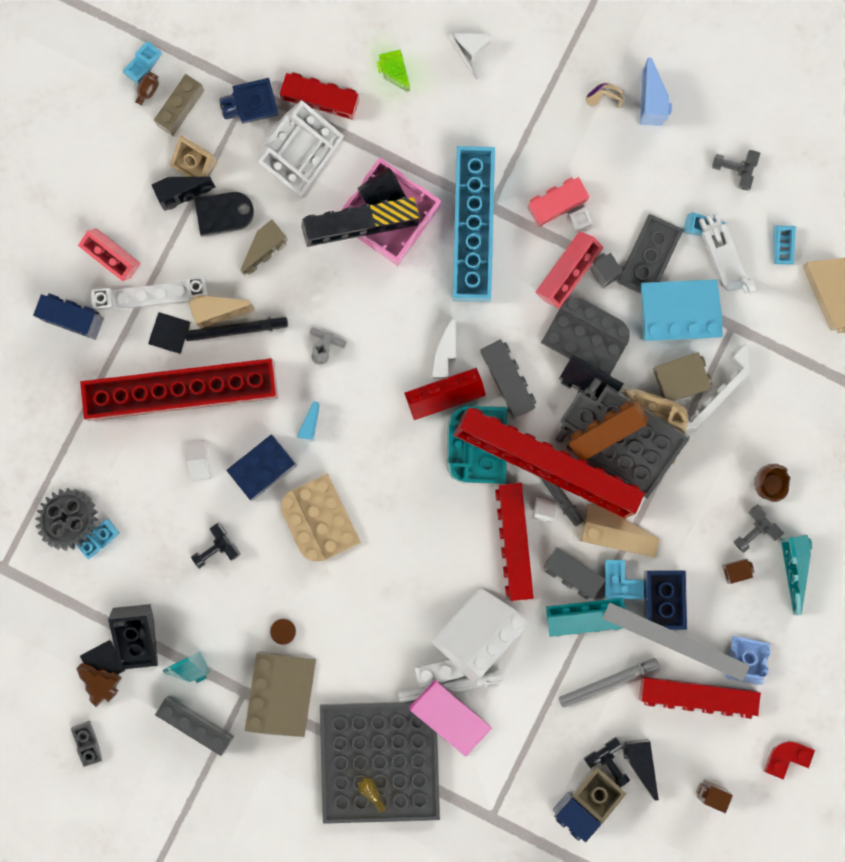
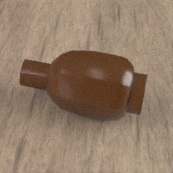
(146, 87)

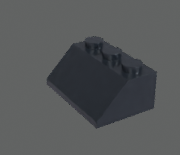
(581, 375)

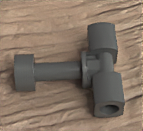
(744, 169)
(762, 526)

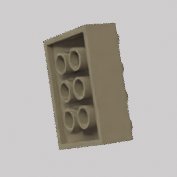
(280, 694)

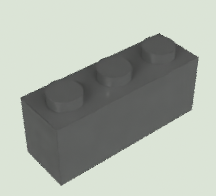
(574, 573)

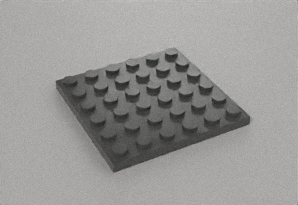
(381, 744)

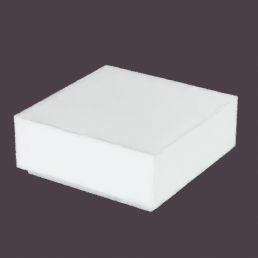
(580, 219)

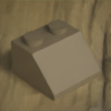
(598, 794)

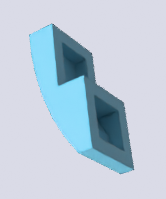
(143, 62)

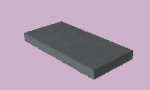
(650, 253)

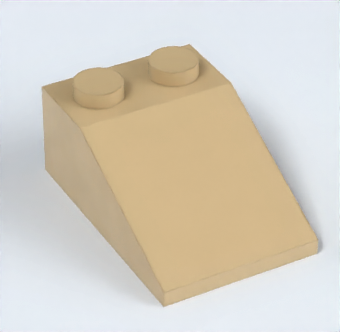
(214, 310)

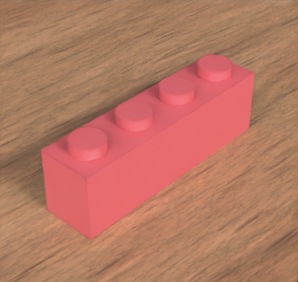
(569, 269)

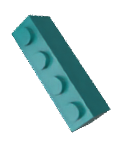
(580, 617)

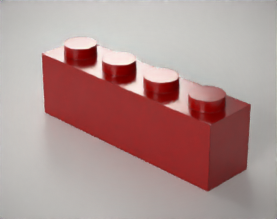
(320, 96)
(445, 394)

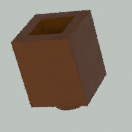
(738, 571)

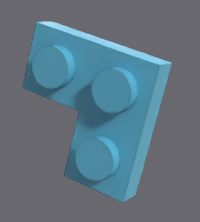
(617, 586)

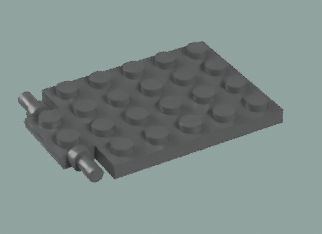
(639, 457)

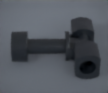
(221, 544)
(605, 756)

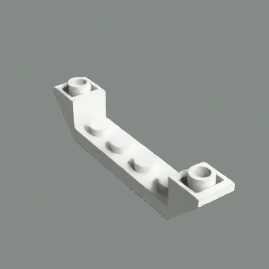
(148, 295)
(742, 361)

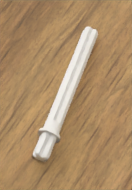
(455, 685)

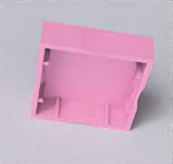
(397, 243)

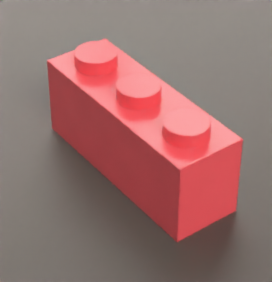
(558, 201)
(109, 254)

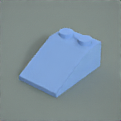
(654, 97)

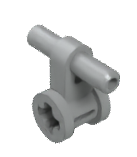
(323, 346)

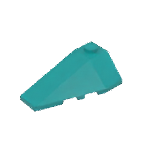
(189, 669)

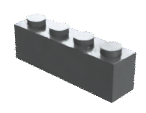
(507, 378)
(194, 725)

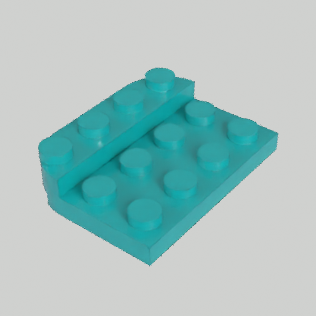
(468, 462)

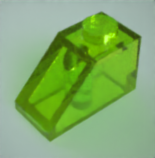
(394, 69)

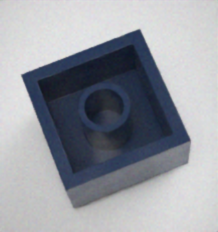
(573, 815)

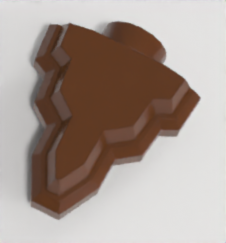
(99, 683)

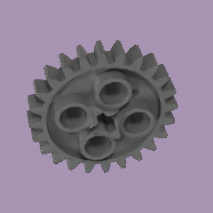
(64, 503)

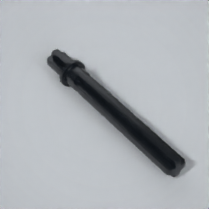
(235, 329)

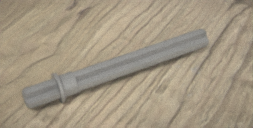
(609, 682)

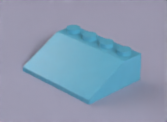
(681, 310)

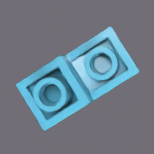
(102, 536)

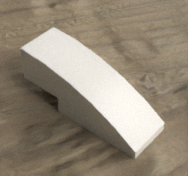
(445, 351)
(544, 509)

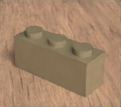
(179, 105)

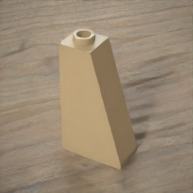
(828, 285)

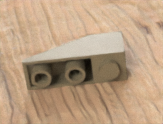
(266, 241)

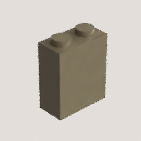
(682, 377)

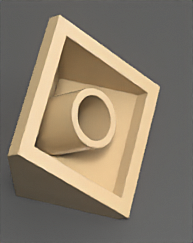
(192, 159)

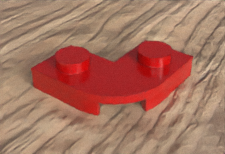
(784, 753)

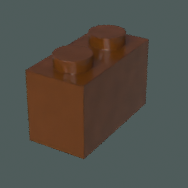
(714, 796)

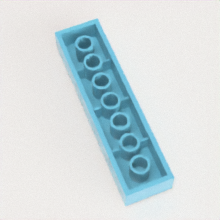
(473, 224)

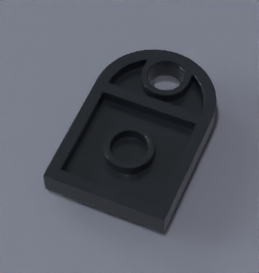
(221, 213)

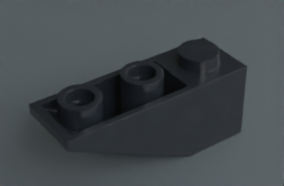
(177, 190)

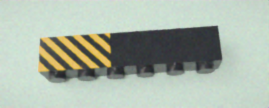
(360, 221)

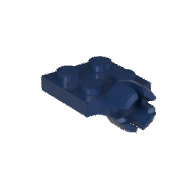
(250, 102)

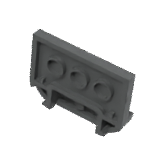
(588, 334)

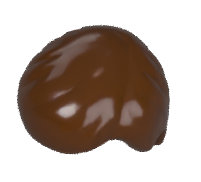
(772, 482)

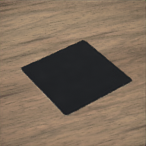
(169, 333)
(102, 658)

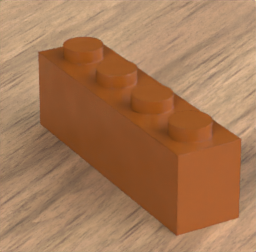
(608, 430)

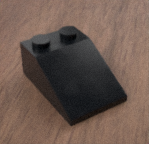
(134, 636)

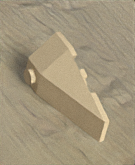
(615, 532)

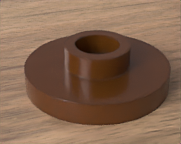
(283, 631)

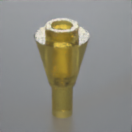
(368, 789)

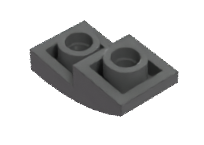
(86, 743)

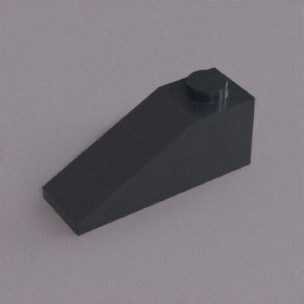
(641, 760)

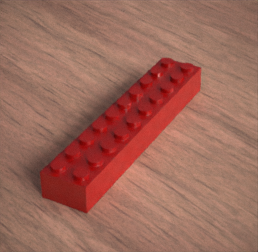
(179, 389)
(549, 463)

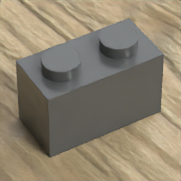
(606, 269)

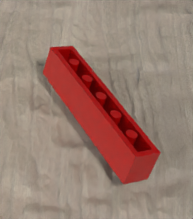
(515, 542)
(699, 696)

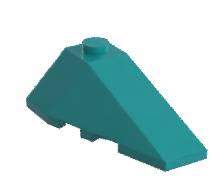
(797, 560)

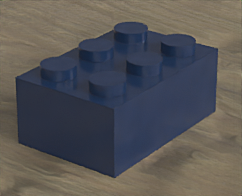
(68, 315)
(261, 467)
(666, 598)

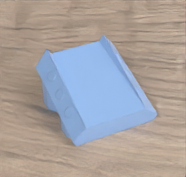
(752, 653)

